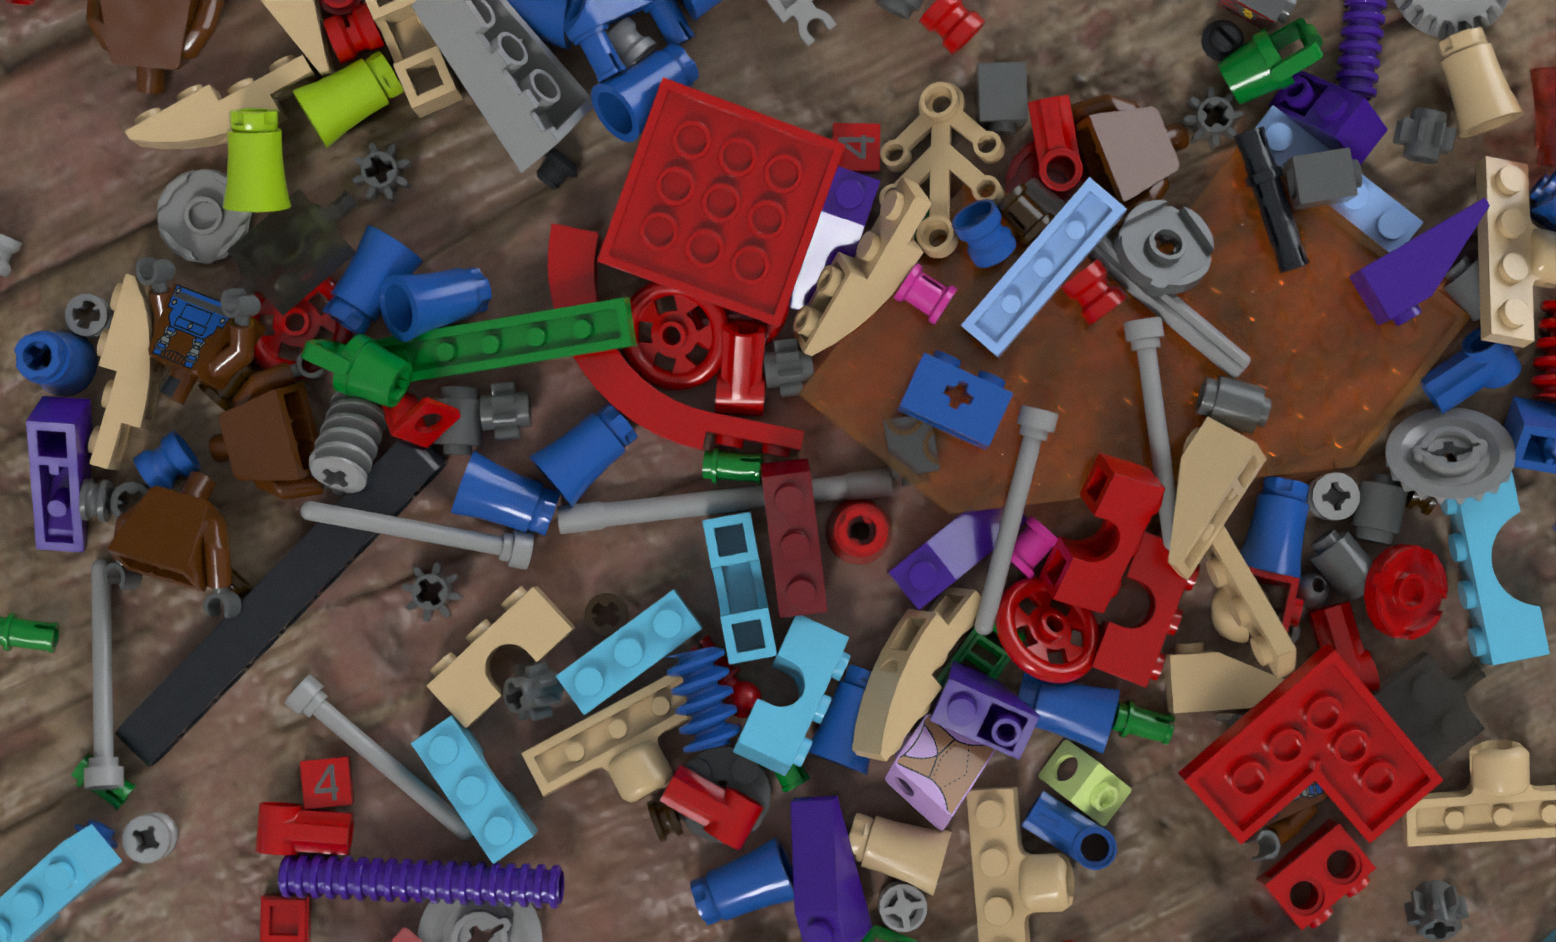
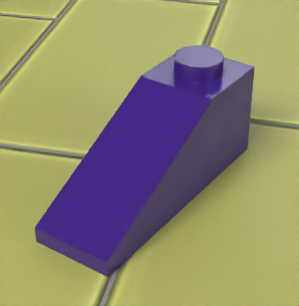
(837, 229)
(1413, 271)
(58, 465)
(947, 555)
(825, 875)

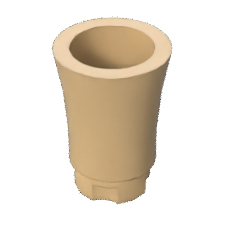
(1477, 83)
(900, 850)

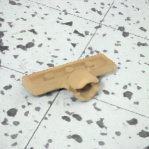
(1510, 253)
(1244, 607)
(617, 739)
(1493, 807)
(1005, 876)

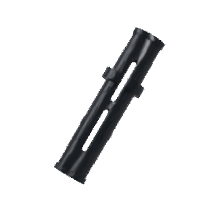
(1268, 189)

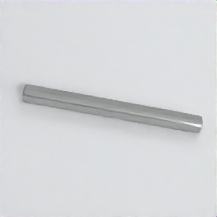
(1169, 307)

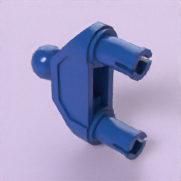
(589, 19)

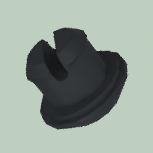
(1221, 39)
(556, 169)

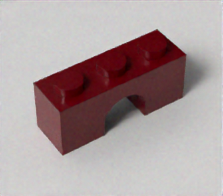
(794, 537)

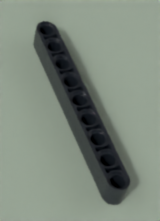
(274, 605)

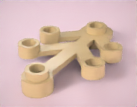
(941, 160)

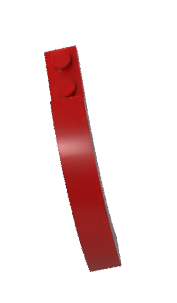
(574, 282)

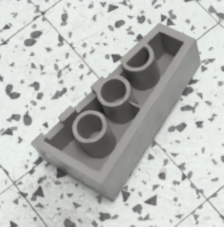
(507, 73)

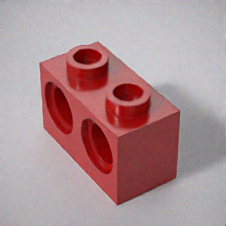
(1309, 863)

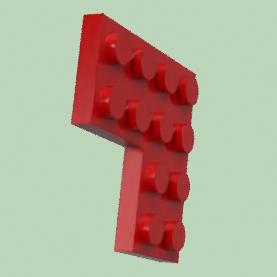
(1309, 730)

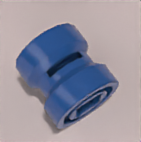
(982, 230)
(167, 461)

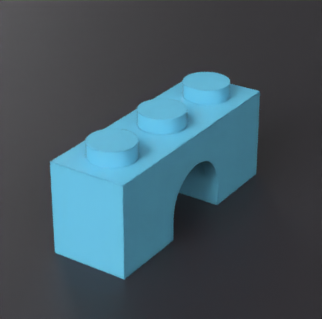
(740, 588)
(629, 651)
(777, 734)
(473, 789)
(54, 884)

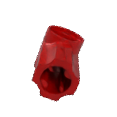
(1055, 138)
(741, 381)
(1338, 628)
(722, 811)
(289, 829)

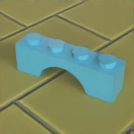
(1501, 625)

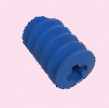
(704, 698)

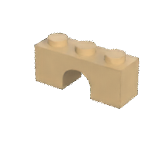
(416, 57)
(466, 681)

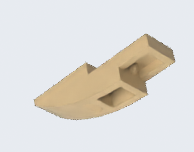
(203, 115)
(858, 286)
(133, 393)
(902, 677)

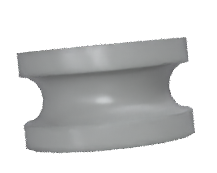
(82, 303)

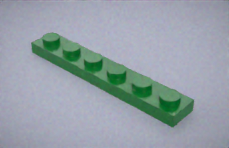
(517, 339)

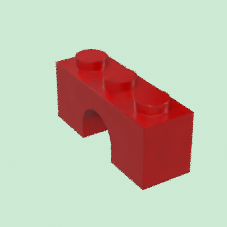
(1092, 568)
(1135, 650)

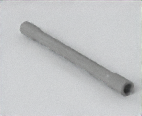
(598, 515)

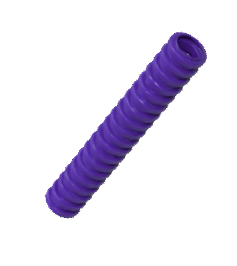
(1361, 46)
(421, 881)

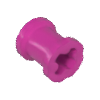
(925, 293)
(1032, 547)

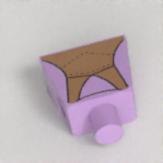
(937, 770)

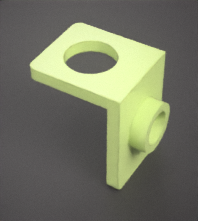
(1090, 788)

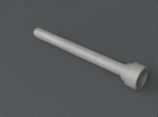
(1144, 339)
(1034, 427)
(510, 547)
(311, 700)
(104, 768)

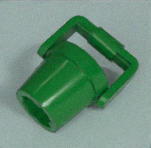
(1258, 66)
(362, 368)

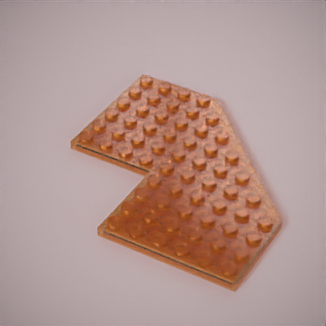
(1306, 330)

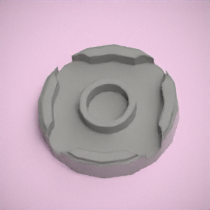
(194, 217)

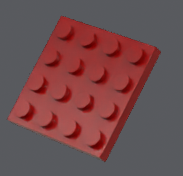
(721, 202)

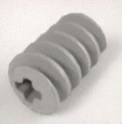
(347, 443)

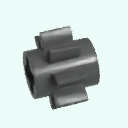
(1201, 109)
(1424, 135)
(369, 168)
(787, 367)
(505, 410)
(420, 588)
(532, 691)
(1436, 910)

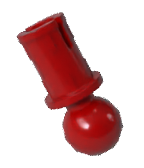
(744, 693)

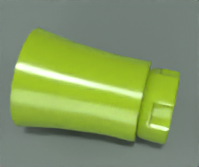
(348, 96)
(255, 162)

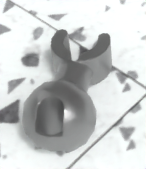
(1313, 599)

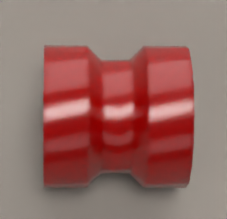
(952, 23)
(353, 33)
(1093, 293)

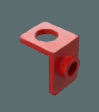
(407, 419)
(1292, 606)

